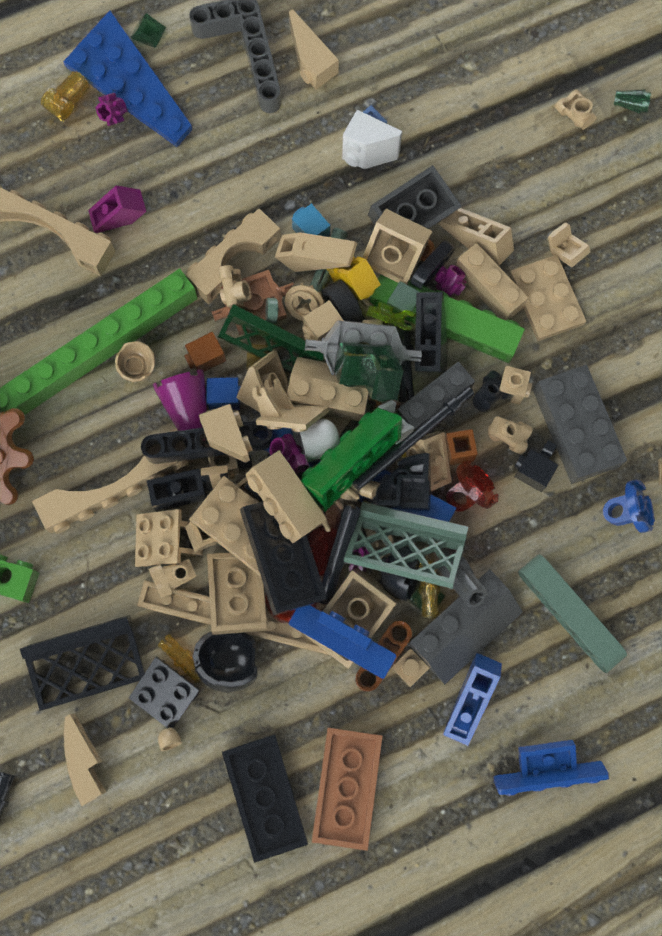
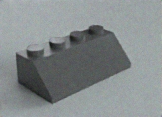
(464, 631)

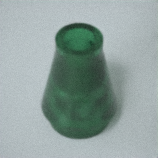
(633, 100)

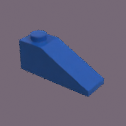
(473, 698)

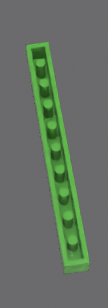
(97, 343)

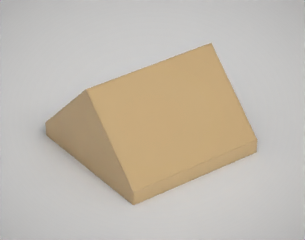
(257, 374)

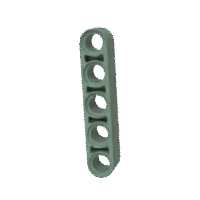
(572, 613)

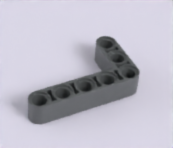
(235, 21)

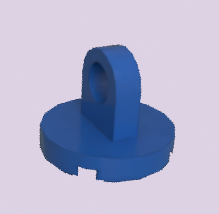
(636, 508)

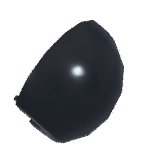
(226, 661)

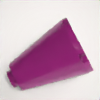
(183, 399)

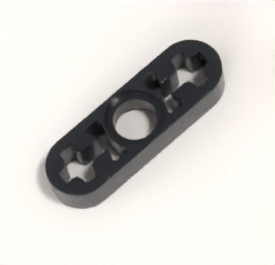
(432, 264)

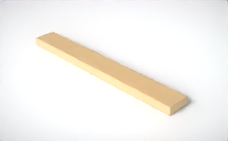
(197, 608)

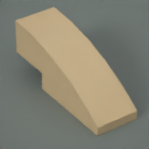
(80, 760)

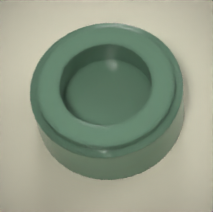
(271, 310)

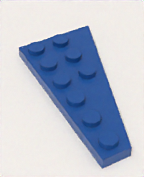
(115, 65)

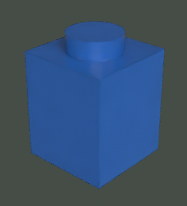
(223, 392)

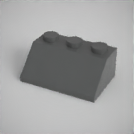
(422, 200)

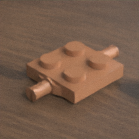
(261, 288)

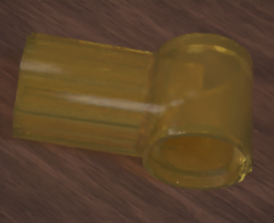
(62, 99)

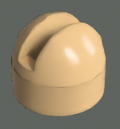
(168, 739)

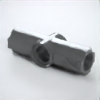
(465, 583)

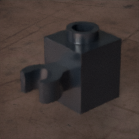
(536, 468)

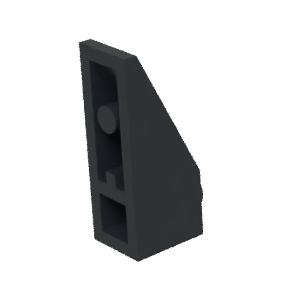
(431, 333)

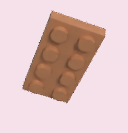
(347, 789)

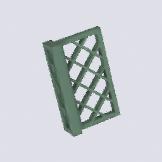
(411, 529)

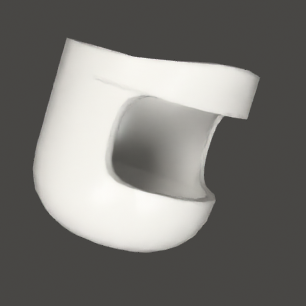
(317, 439)

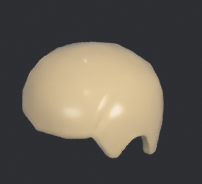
(135, 361)

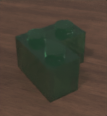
(369, 366)

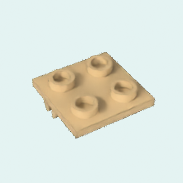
(279, 411)
(159, 539)

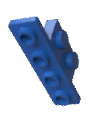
(344, 640)
(549, 767)

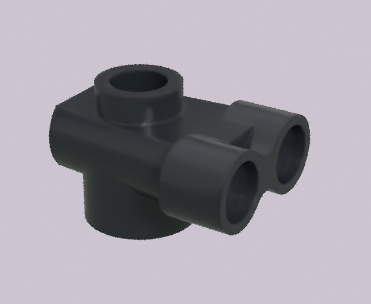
(489, 392)

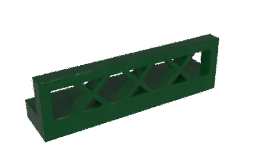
(270, 333)

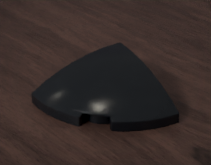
(407, 485)

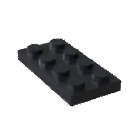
(284, 567)
(264, 798)

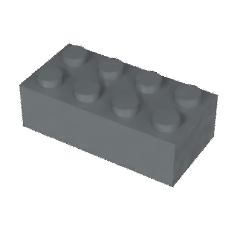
(579, 424)

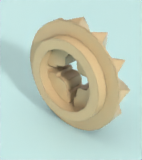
(294, 297)

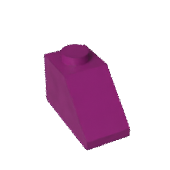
(117, 209)

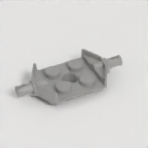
(360, 332)

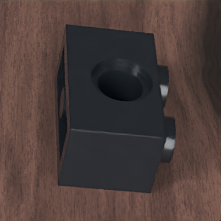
(176, 490)

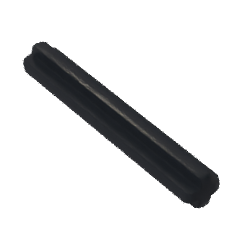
(338, 551)

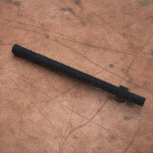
(449, 407)

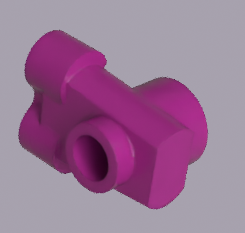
(291, 451)

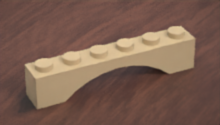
(89, 249)
(64, 507)

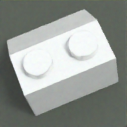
(370, 142)

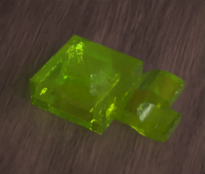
(385, 313)

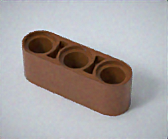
(392, 645)

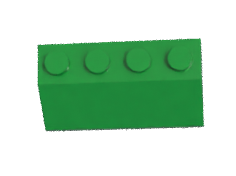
(352, 457)

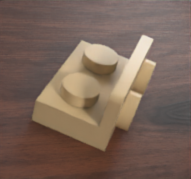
(435, 445)

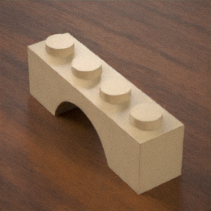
(255, 234)

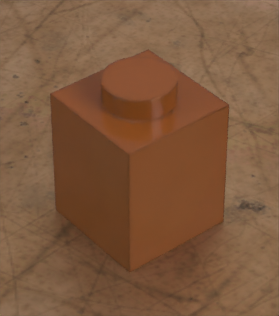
(204, 353)
(461, 446)

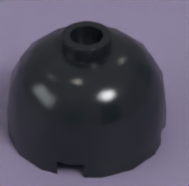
(397, 585)

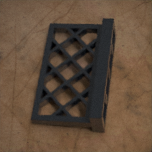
(78, 639)

